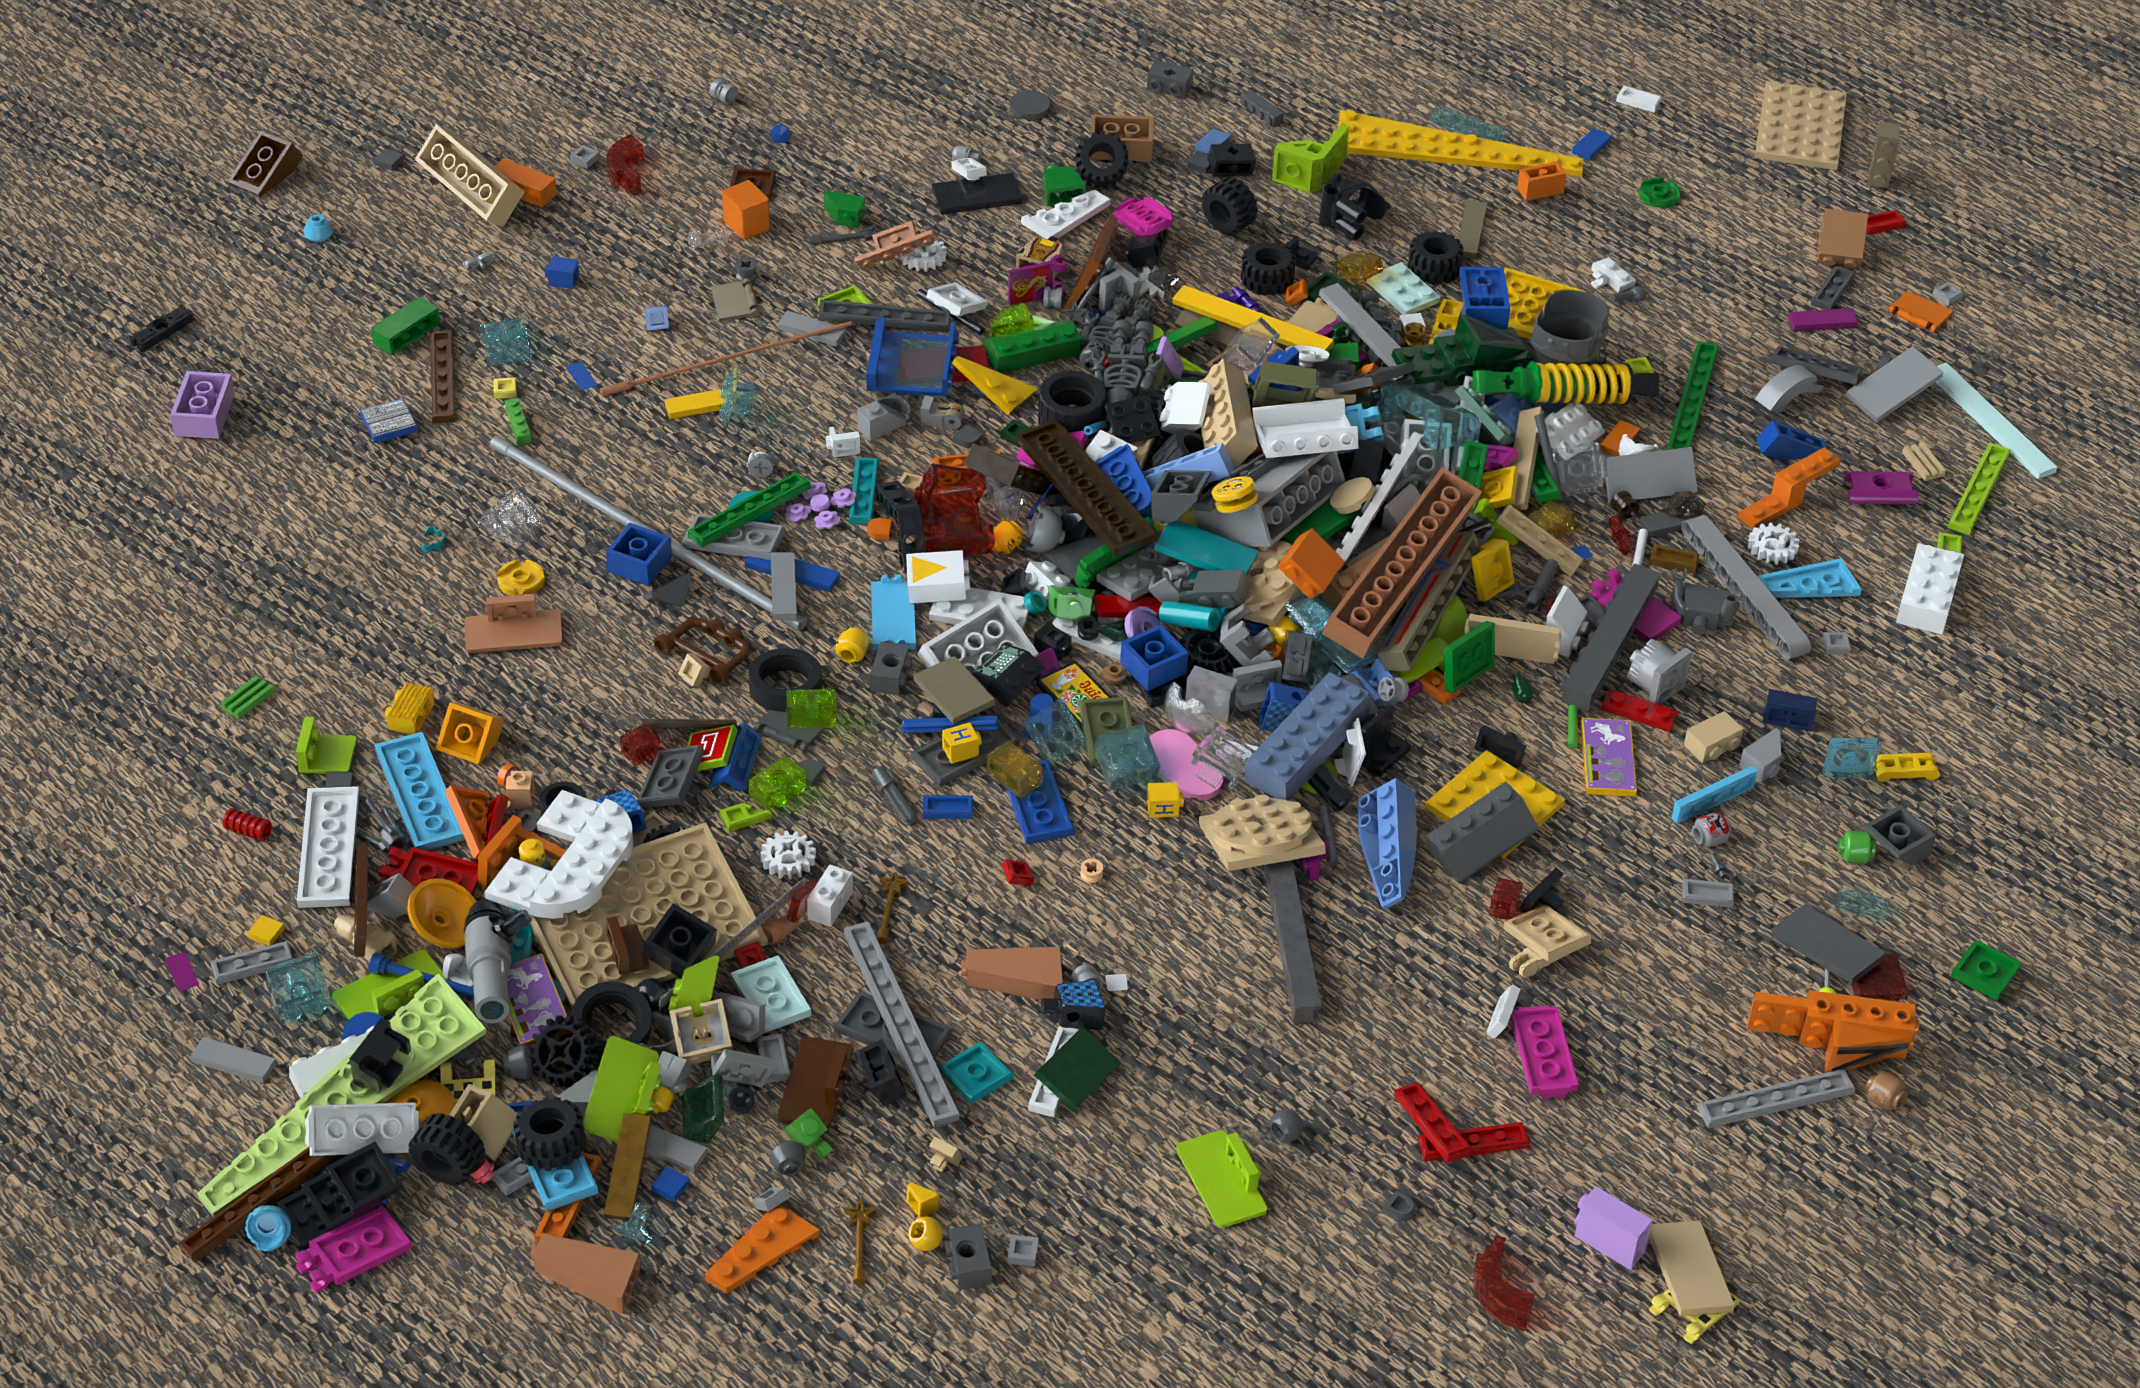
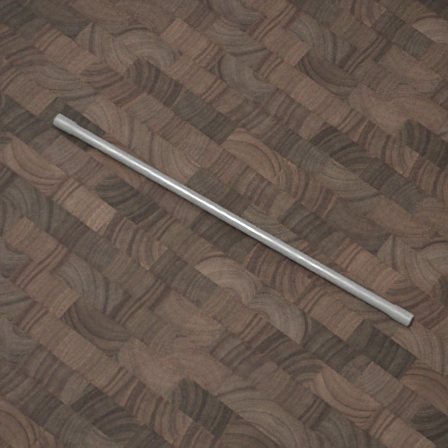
(689, 557)

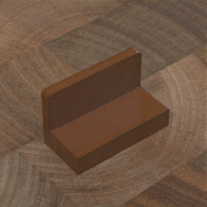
(626, 946)

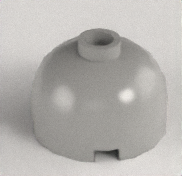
(1045, 531)

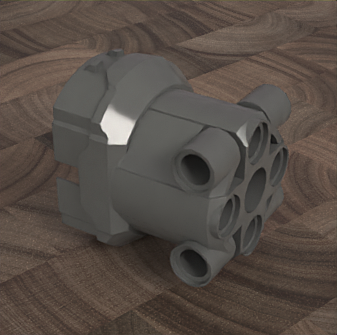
(1570, 329)

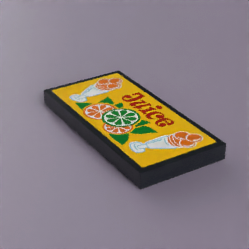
(1072, 685)

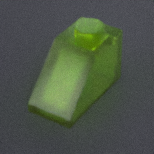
(1011, 319)

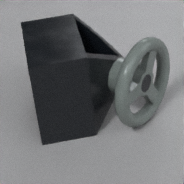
(1373, 460)

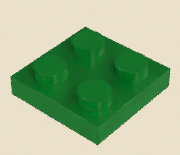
(1986, 969)

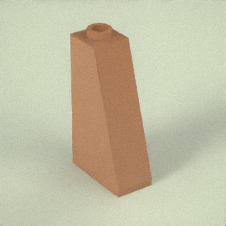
(1014, 970)
(588, 1269)

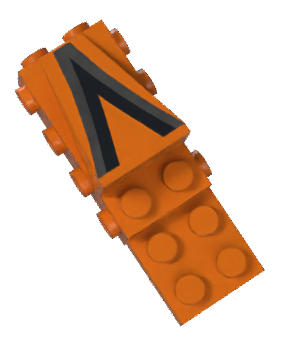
(1848, 1036)

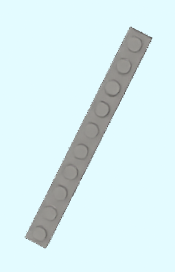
(901, 1025)

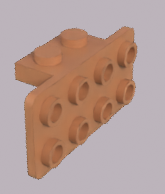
(512, 625)

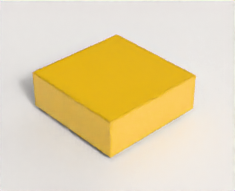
(266, 930)

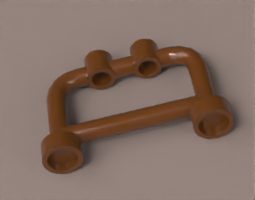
(720, 671)

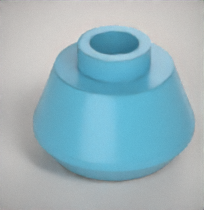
(318, 229)

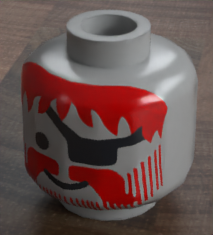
(1711, 830)

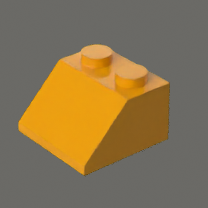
(469, 732)

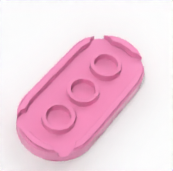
(1175, 756)

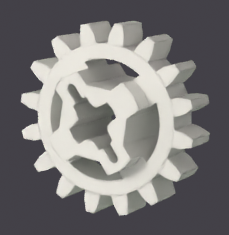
(925, 256)
(1773, 543)
(788, 855)

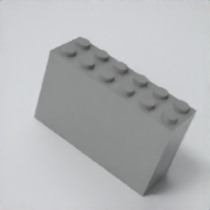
(1284, 500)

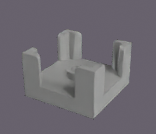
(1240, 643)

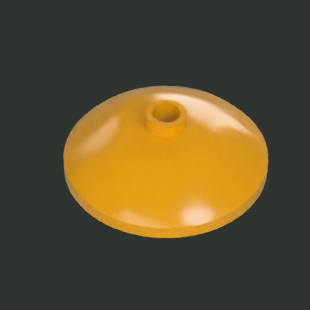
(441, 902)
(429, 1098)

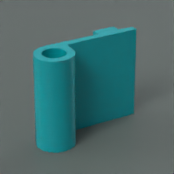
(1191, 614)

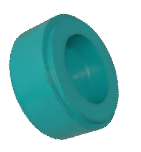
(1035, 602)

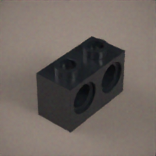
(882, 1072)

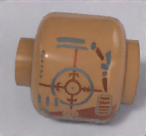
(1886, 1091)

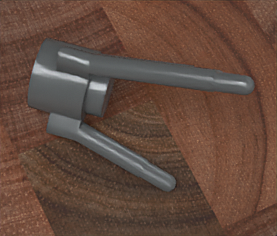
(390, 835)

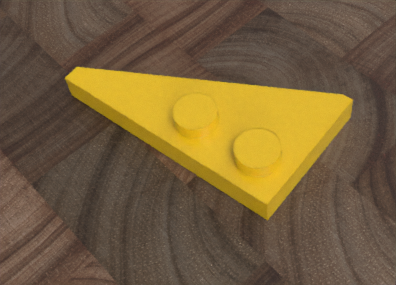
(999, 388)

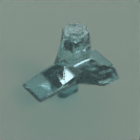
(636, 1226)

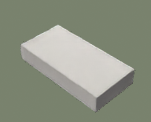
(1639, 99)
(1503, 1011)

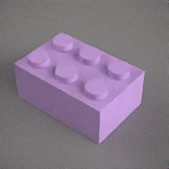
(202, 404)

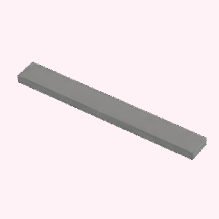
(1363, 325)

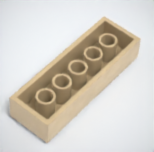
(469, 175)
(1229, 413)

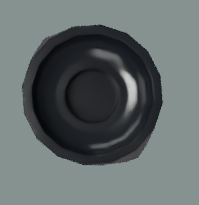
(1074, 526)

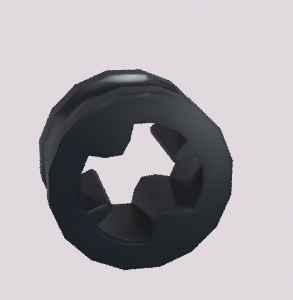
(1083, 631)

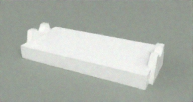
(354, 1126)

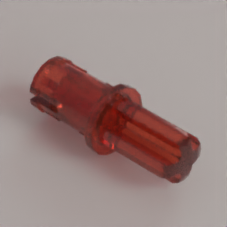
(1620, 535)

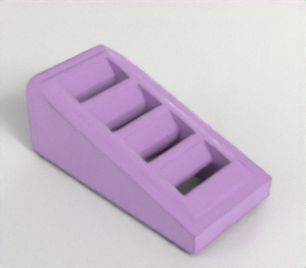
(1171, 359)

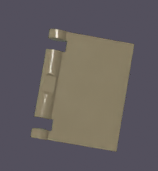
(735, 300)

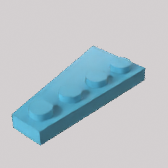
(1814, 580)

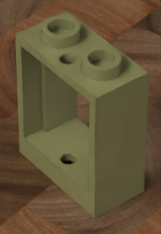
(1285, 375)

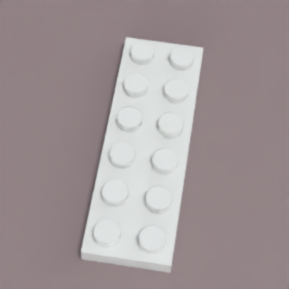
(328, 847)

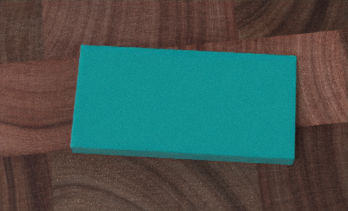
(1204, 548)

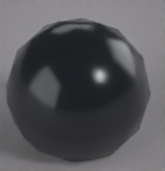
(652, 990)

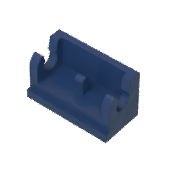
(1790, 710)

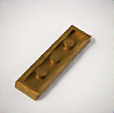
(627, 1166)

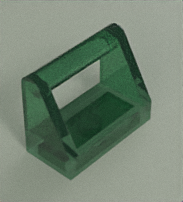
(697, 1110)

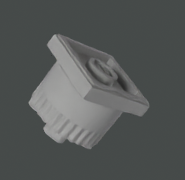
(1659, 670)

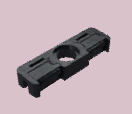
(151, 336)

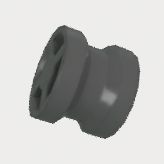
(745, 269)

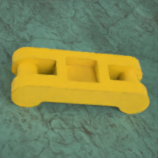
(1906, 766)

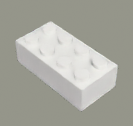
(1930, 588)

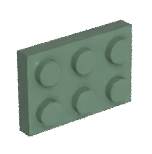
(1486, 415)

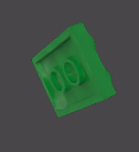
(1469, 656)

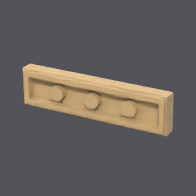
(1539, 540)

